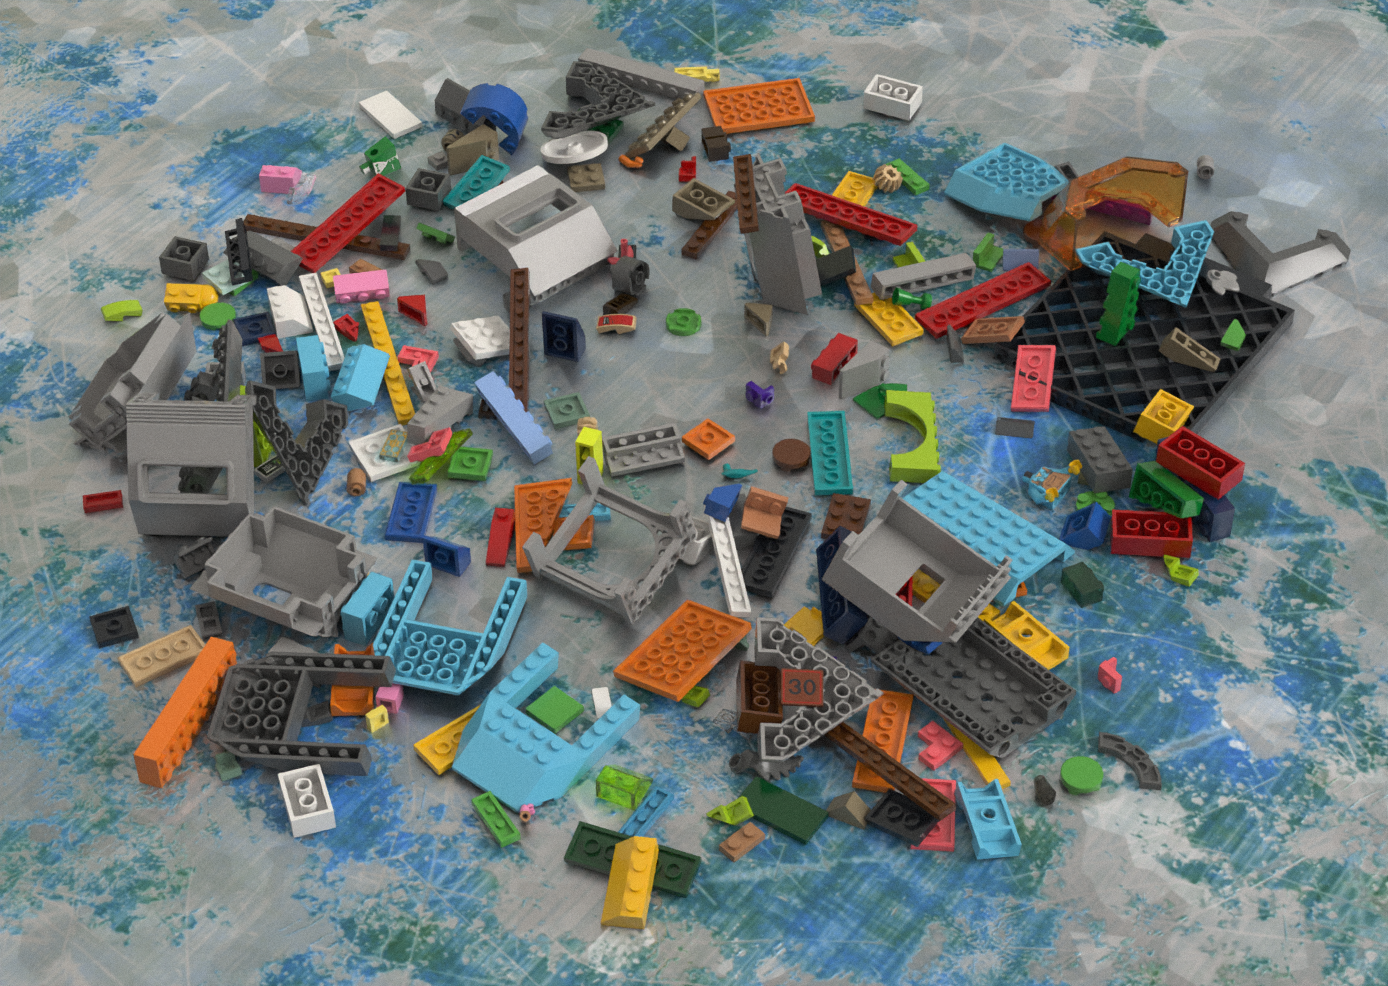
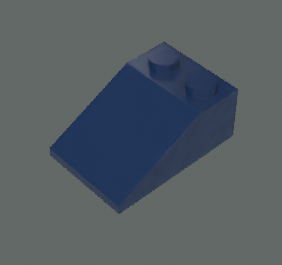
(562, 337)

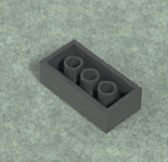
(1101, 459)

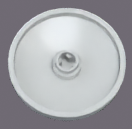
(574, 147)

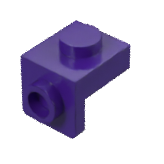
(759, 396)

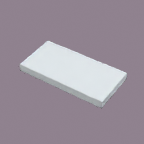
(390, 114)

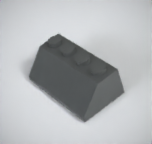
(450, 103)
(270, 259)

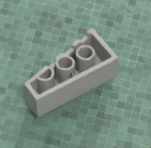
(437, 413)

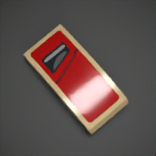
(621, 322)

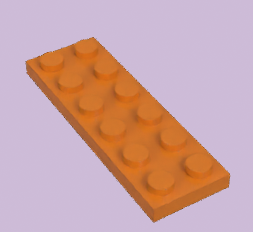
(887, 729)

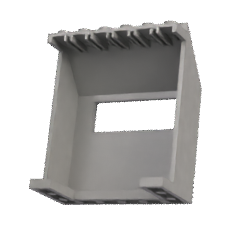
(554, 250)
(190, 436)
(888, 553)

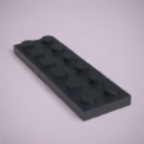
(772, 556)

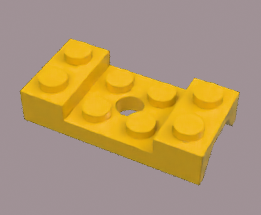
(1042, 644)

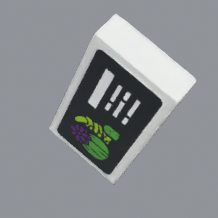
(269, 469)

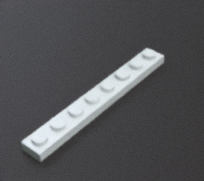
(322, 320)
(729, 567)

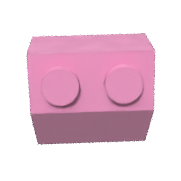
(278, 179)

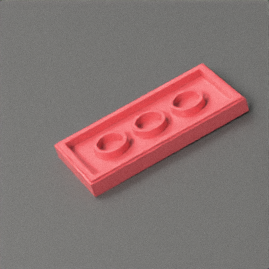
(1039, 363)
(943, 834)

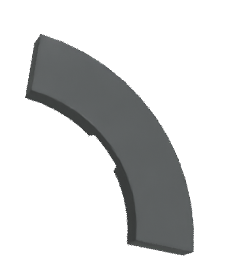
(1134, 756)

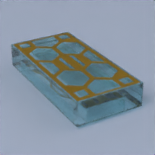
(394, 446)

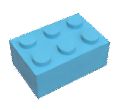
(313, 368)
(367, 608)

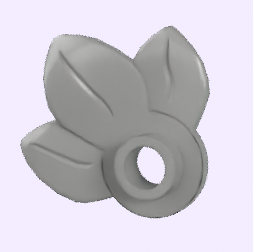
(1222, 281)

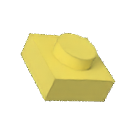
(327, 277)
(376, 718)

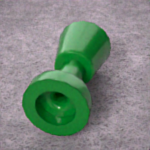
(902, 297)

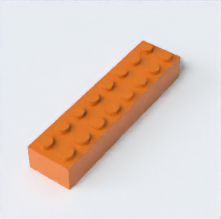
(184, 714)

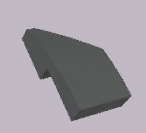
(432, 269)

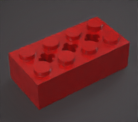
(1200, 462)
(1150, 534)

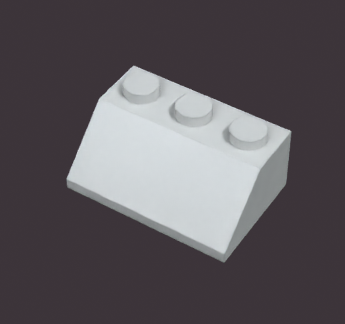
(288, 312)

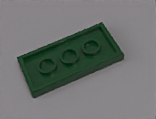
(784, 810)

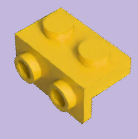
(183, 297)

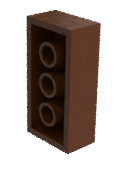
(757, 696)

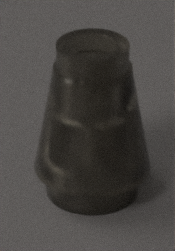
(1043, 791)

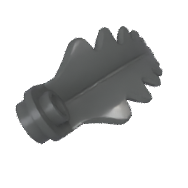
(750, 759)

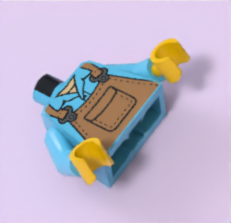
(1051, 485)

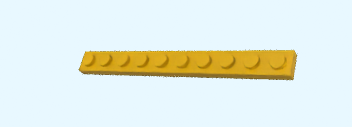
(392, 376)

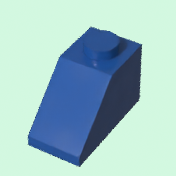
(721, 501)

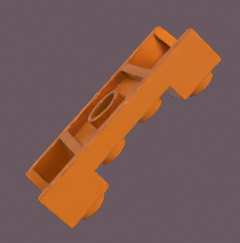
(352, 699)

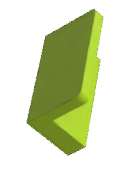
(910, 257)

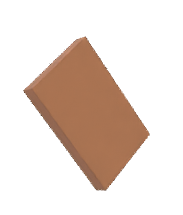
(993, 330)

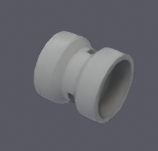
(1205, 167)

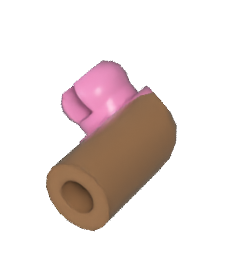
(526, 812)

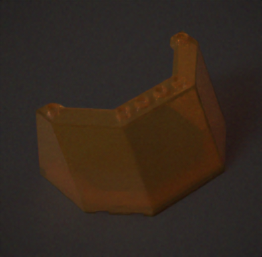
(1148, 182)

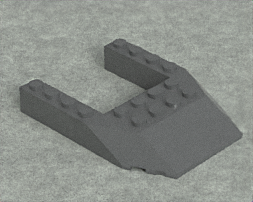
(267, 701)

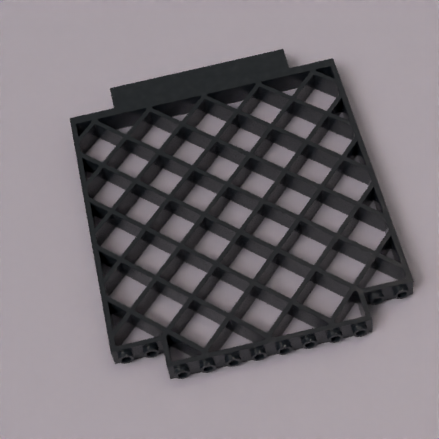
(1155, 252)

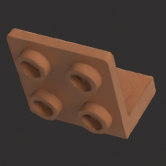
(763, 512)

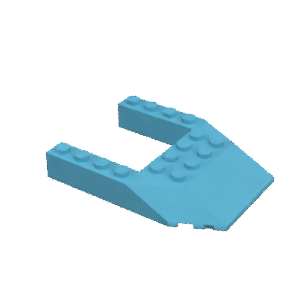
(438, 655)
(521, 758)

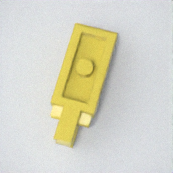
(700, 73)

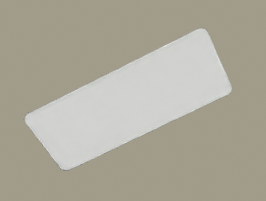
(601, 700)

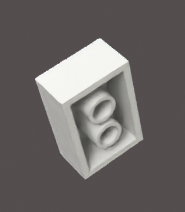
(892, 97)
(306, 800)

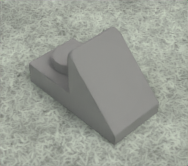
(422, 380)

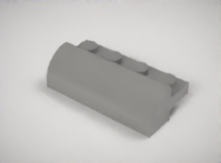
(642, 449)

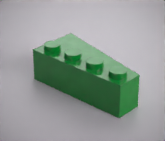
(1120, 303)
(1163, 490)

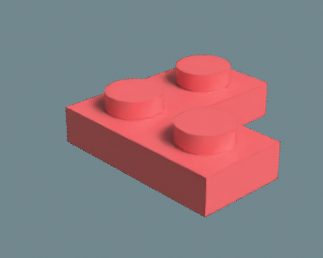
(414, 356)
(434, 447)
(941, 745)

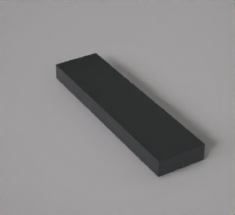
(390, 233)

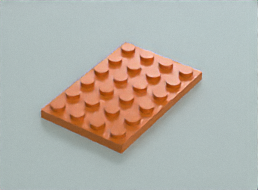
(759, 106)
(682, 650)

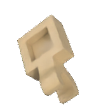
(778, 356)

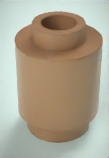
(356, 482)

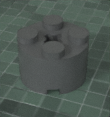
(629, 275)

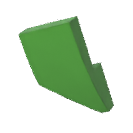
(1234, 336)

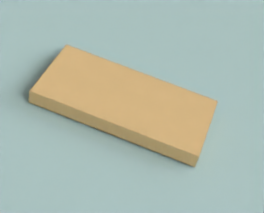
(162, 656)

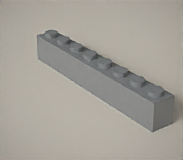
(643, 75)

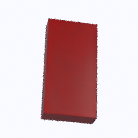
(102, 501)

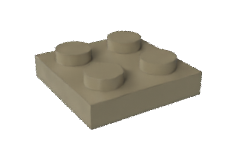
(586, 177)

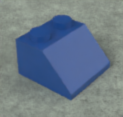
(1086, 527)
(446, 555)

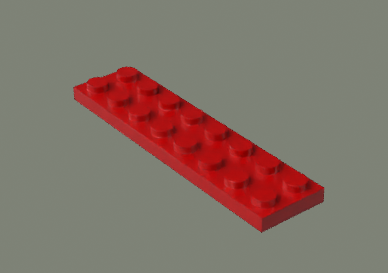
(854, 215)
(347, 222)
(983, 299)

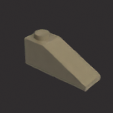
(1187, 351)

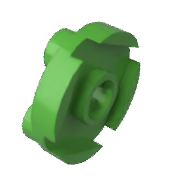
(1090, 497)

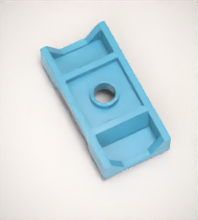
(991, 836)

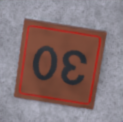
(801, 687)

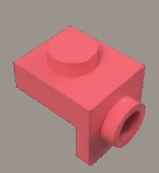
(1109, 676)

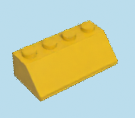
(630, 883)

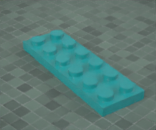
(829, 453)

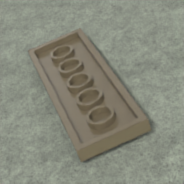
(663, 124)

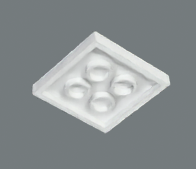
(483, 336)
(367, 454)

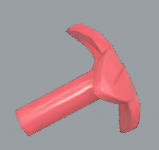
(625, 250)

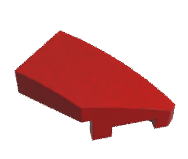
(687, 170)
(347, 327)
(270, 343)

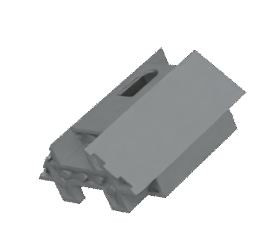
(783, 247)
(143, 363)
(293, 556)

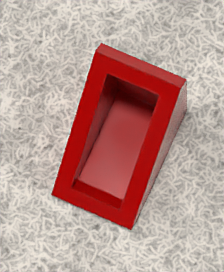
(413, 307)

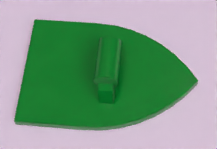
(874, 398)

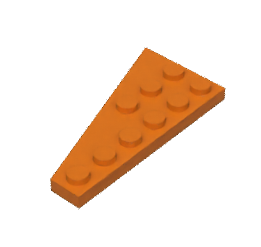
(537, 511)

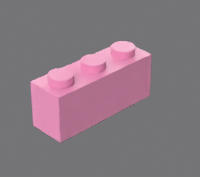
(361, 286)

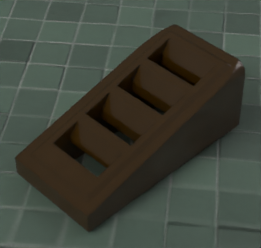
(619, 305)

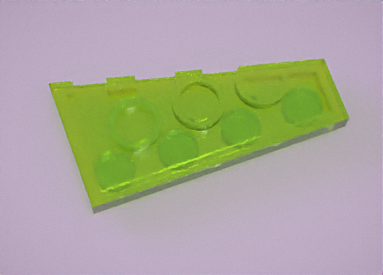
(431, 464)

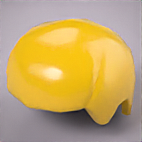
(209, 295)

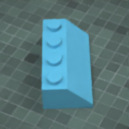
(360, 377)

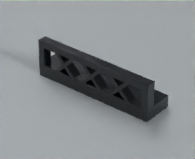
(243, 253)

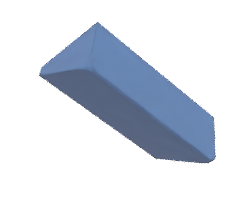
(1016, 257)

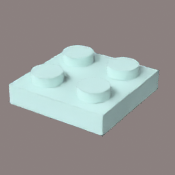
(220, 277)

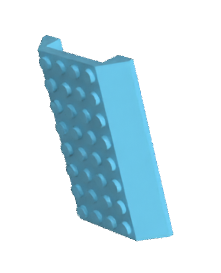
(988, 529)

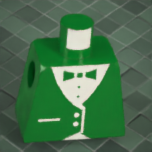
(381, 158)

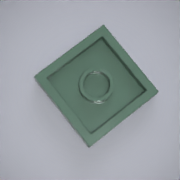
(566, 410)

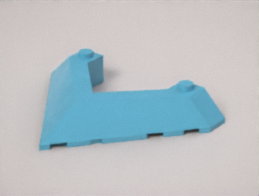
(1172, 282)

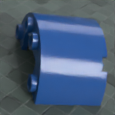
(502, 108)

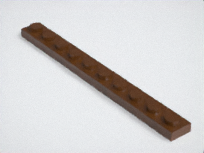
(300, 231)
(519, 335)
(891, 771)

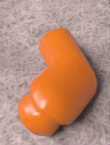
(636, 163)

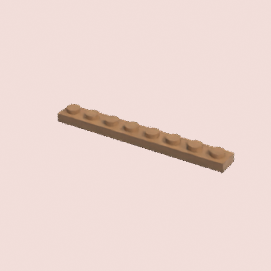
(855, 282)

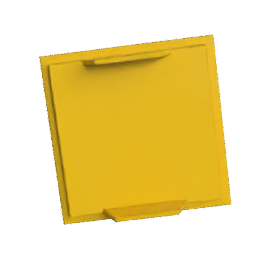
(808, 624)

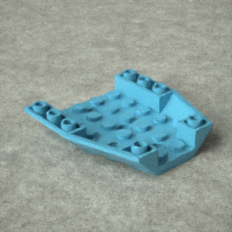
(1006, 183)

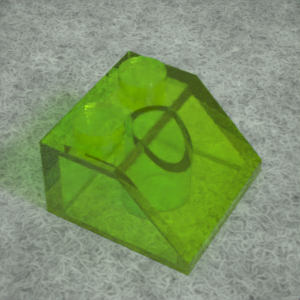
(622, 786)

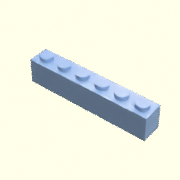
(514, 418)

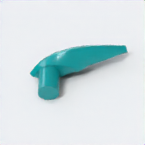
(736, 473)

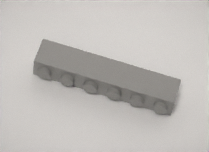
(924, 275)

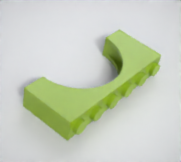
(917, 410)

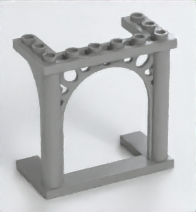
(623, 596)

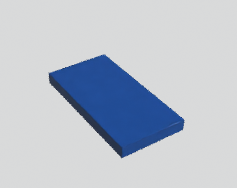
(411, 512)

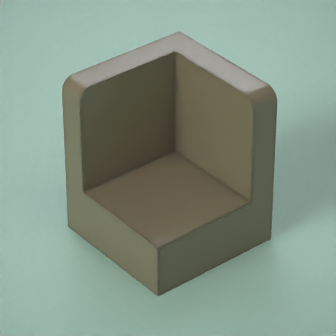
(676, 138)

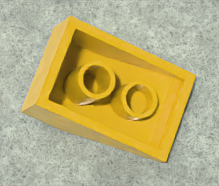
(1162, 417)

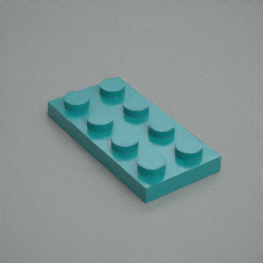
(480, 178)

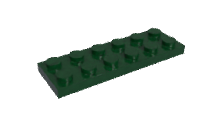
(595, 846)

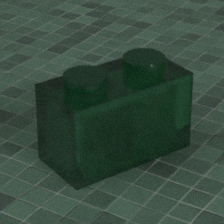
(1082, 584)

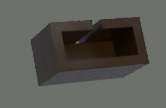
(715, 143)

